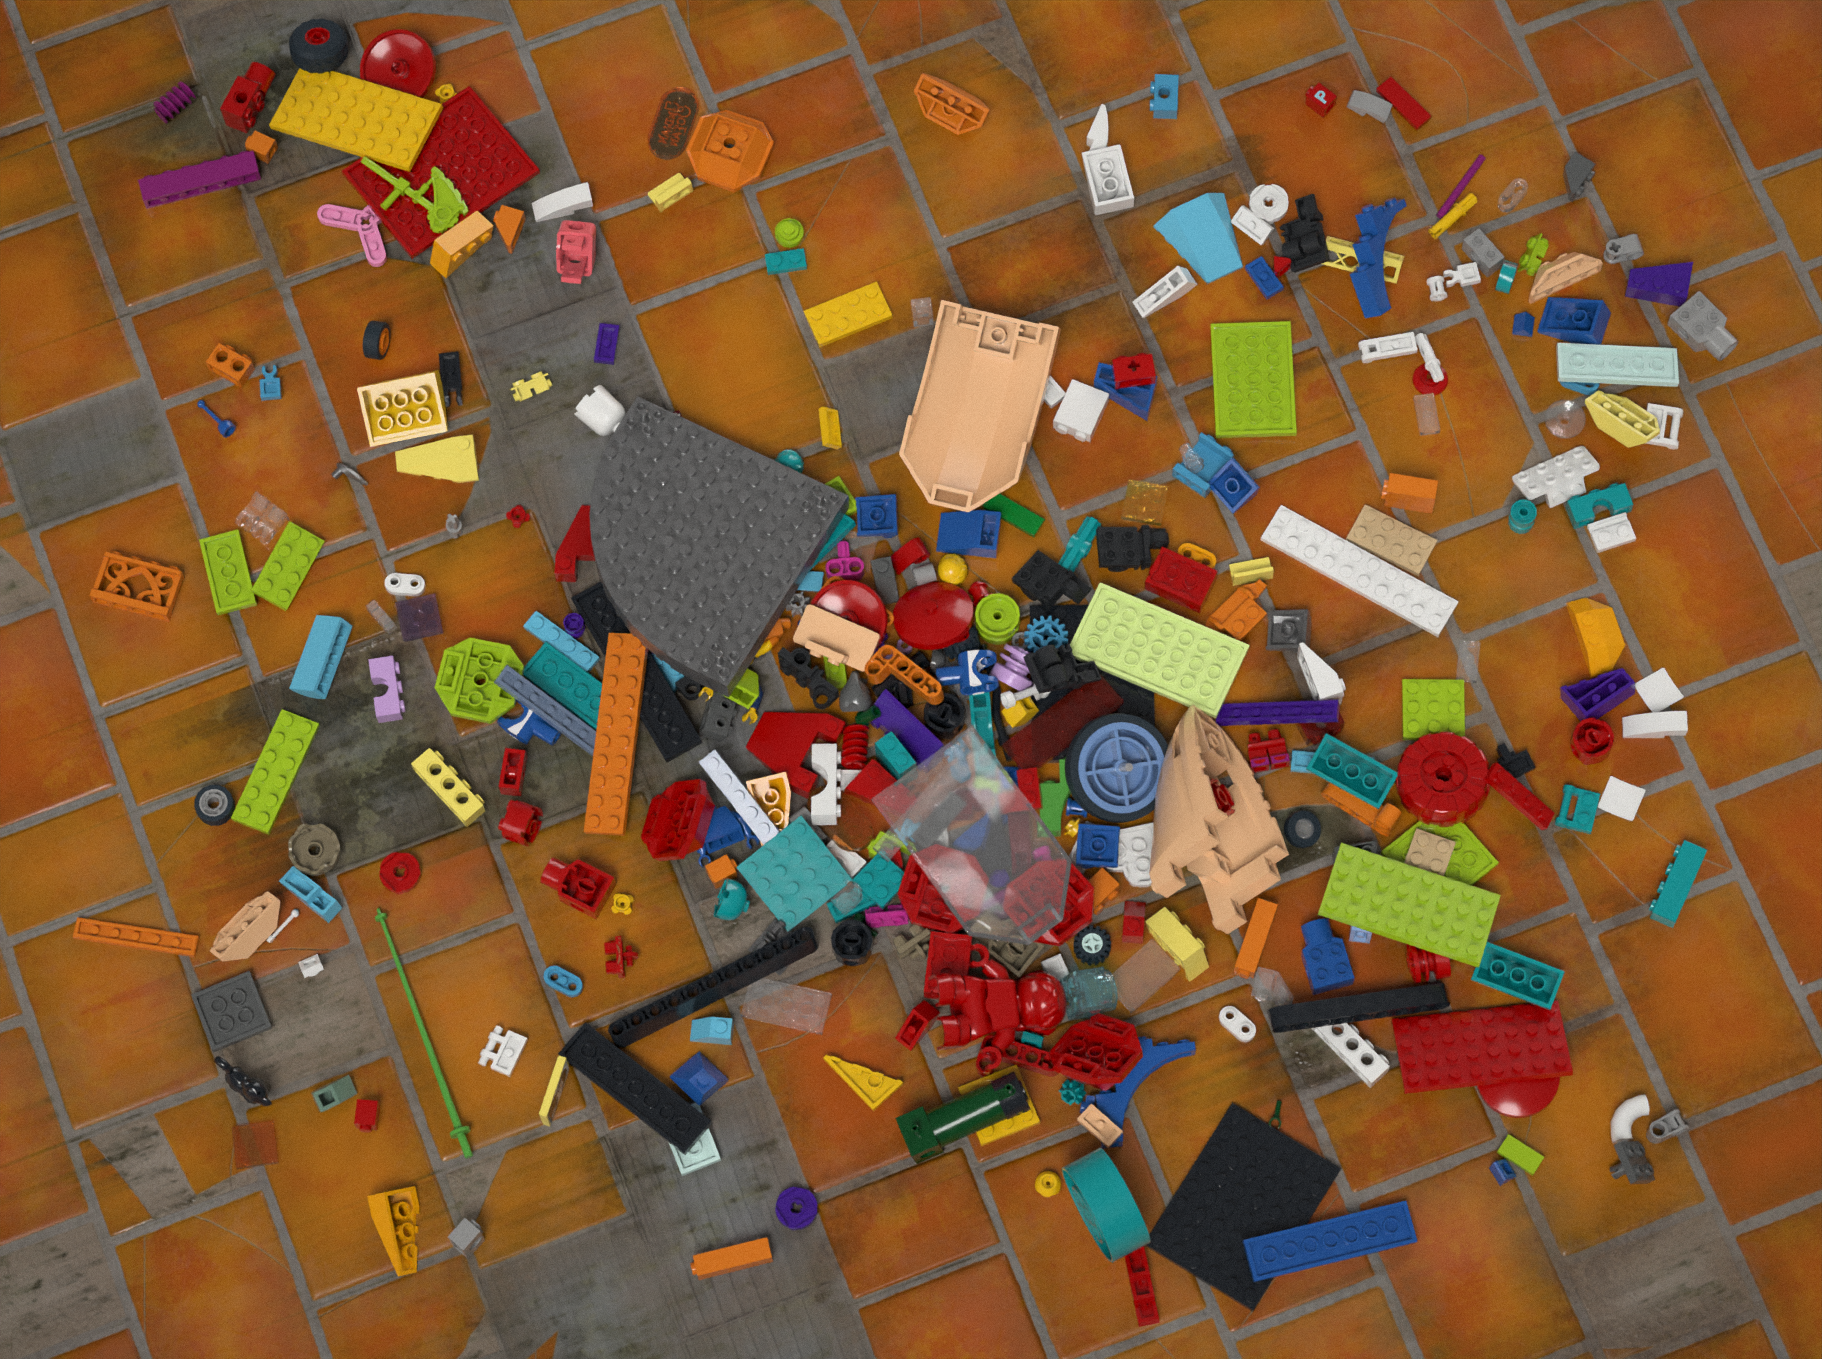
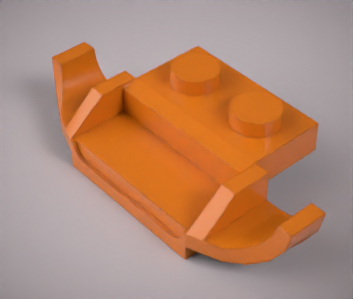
(1239, 612)

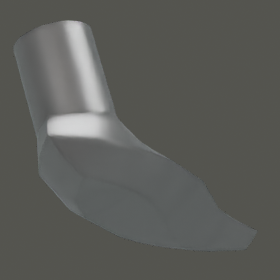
(341, 468)

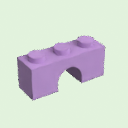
(389, 706)

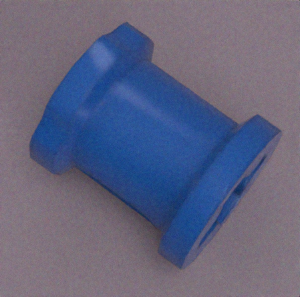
(1074, 809)

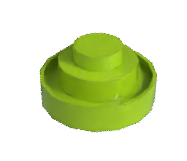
(789, 232)

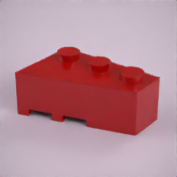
(869, 782)

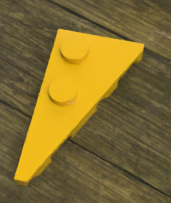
(868, 1085)

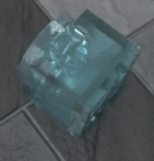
(1089, 992)

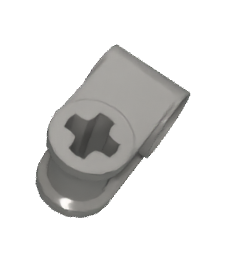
(1623, 249)
(1670, 1126)

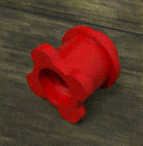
(978, 591)

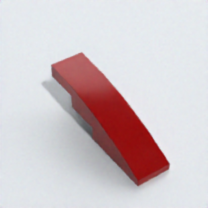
(1141, 1287)

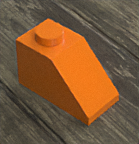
(509, 225)

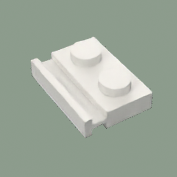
(1611, 532)

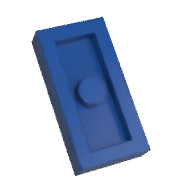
(1264, 277)

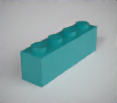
(1678, 884)

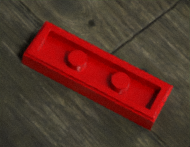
(1403, 103)

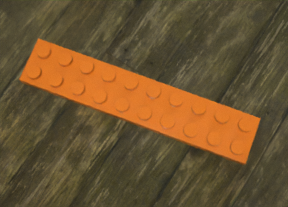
(616, 735)

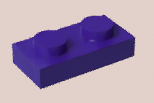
(606, 343)

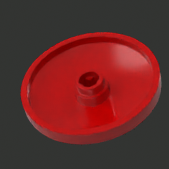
(399, 62)
(854, 603)
(933, 615)
(1520, 1098)

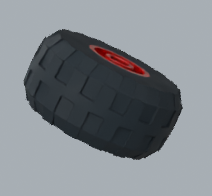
(318, 46)

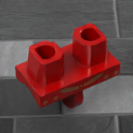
(617, 966)

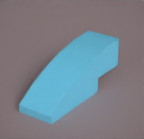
(311, 894)

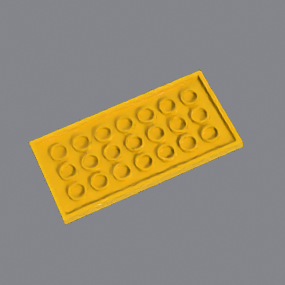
(357, 117)

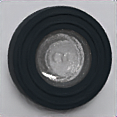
(1302, 829)

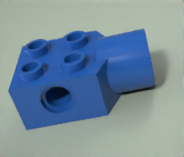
(1325, 958)

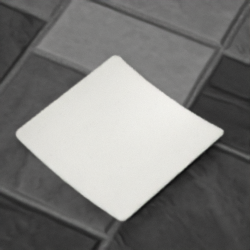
(1658, 690)
(1621, 798)

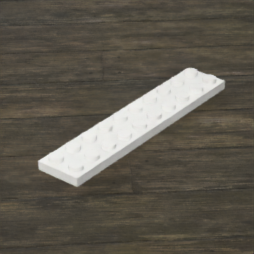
(1359, 571)

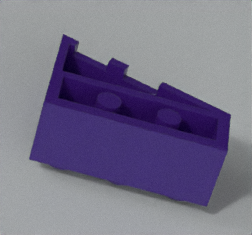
(1660, 283)
(1598, 695)

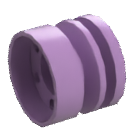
(1014, 670)

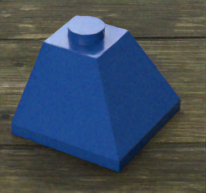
(699, 1078)

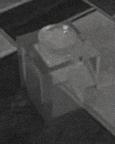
(922, 312)

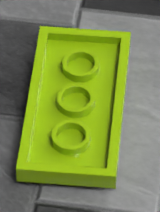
(287, 566)
(227, 572)

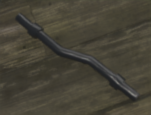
(996, 711)

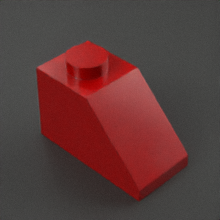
(1133, 922)
(917, 1025)

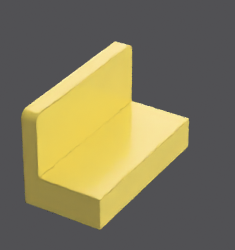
(670, 191)
(1251, 571)

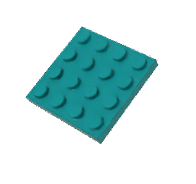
(794, 873)

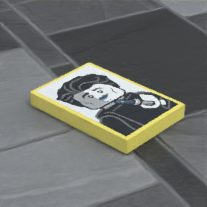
(554, 1090)

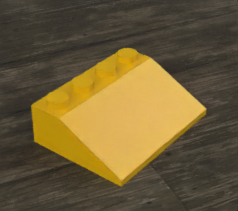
(403, 408)

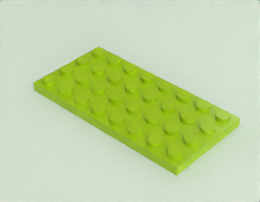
(1409, 905)

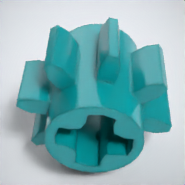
(1072, 1092)

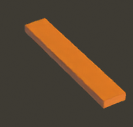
(136, 937)

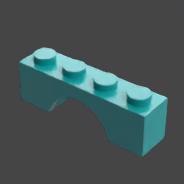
(981, 717)

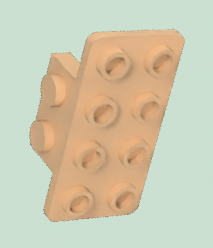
(835, 638)

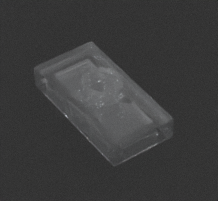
(1468, 661)

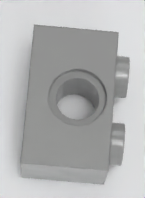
(1483, 252)
(466, 1237)

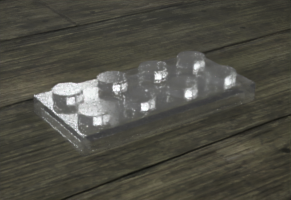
(787, 1005)

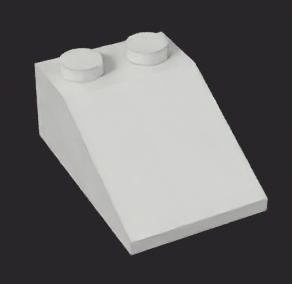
(1108, 180)
(1320, 677)

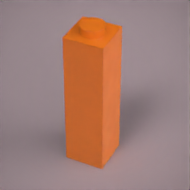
(1255, 938)
(731, 1258)

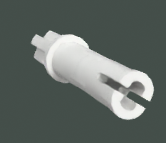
(1431, 362)

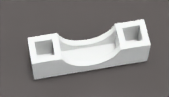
(824, 805)

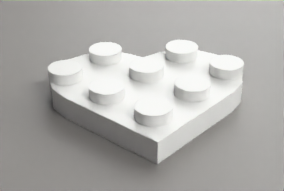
(1135, 854)

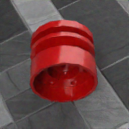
(1423, 962)

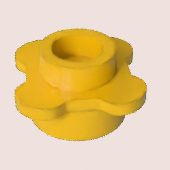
(440, 92)
(1072, 827)
(626, 899)

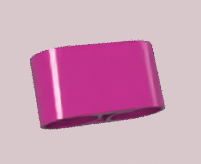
(845, 563)

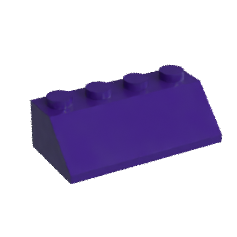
(906, 727)

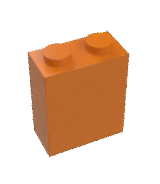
(1409, 493)

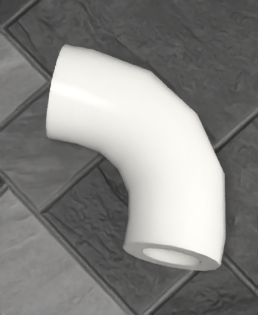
(1626, 1115)

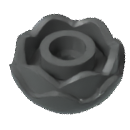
(938, 659)

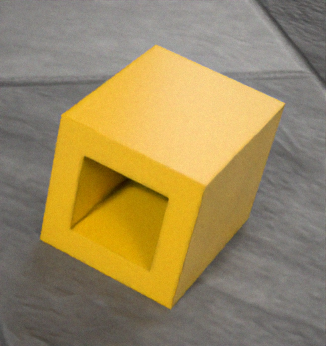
(1021, 712)

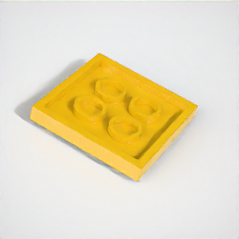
(1008, 1126)

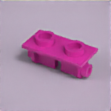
(878, 918)

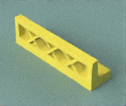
(1346, 247)

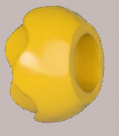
(1048, 1190)

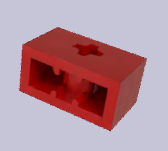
(1143, 374)
(513, 772)

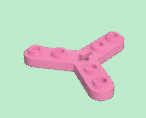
(352, 220)

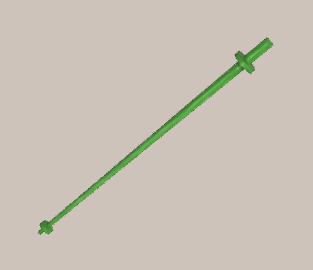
(459, 1132)

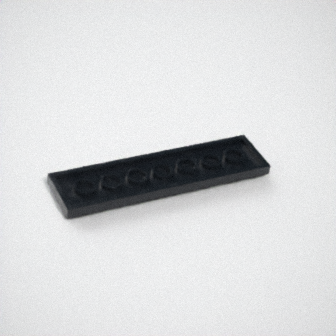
(635, 1088)

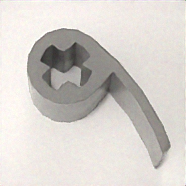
(923, 572)

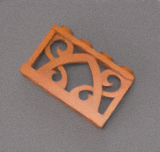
(125, 602)

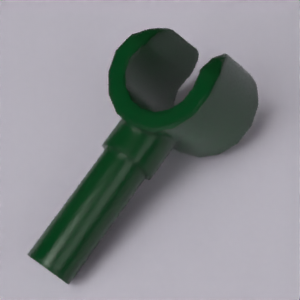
(859, 917)
(1277, 1114)

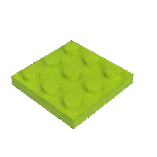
(1432, 707)

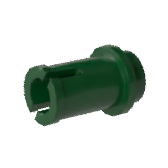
(867, 716)

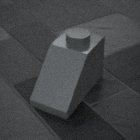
(885, 580)

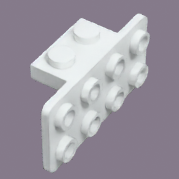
(1558, 477)

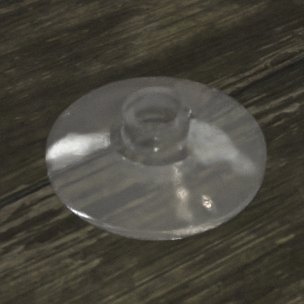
(1567, 411)

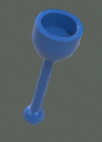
(225, 427)

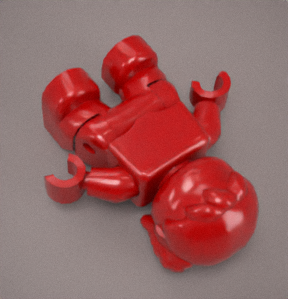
(998, 1006)

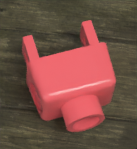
(575, 242)

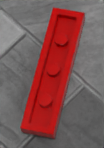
(1519, 796)

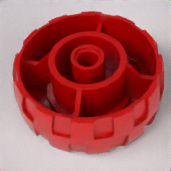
(1442, 779)

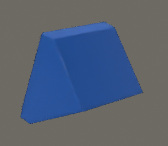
(1523, 324)
(1502, 1171)

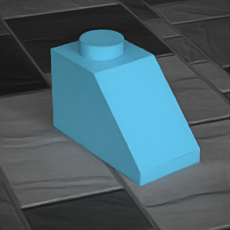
(712, 1030)

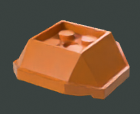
(732, 166)

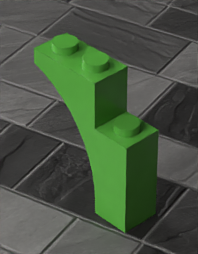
(1053, 800)

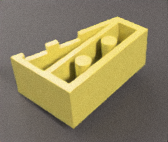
(1178, 942)

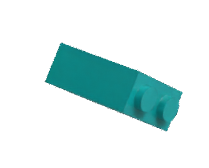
(893, 756)

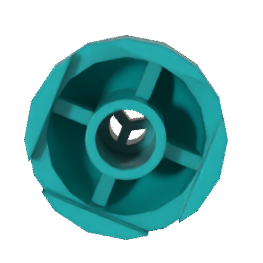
(731, 900)

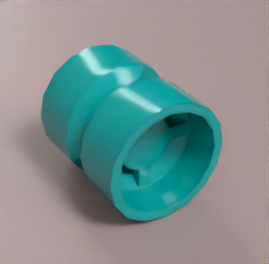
(1522, 516)

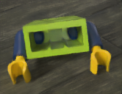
(746, 693)

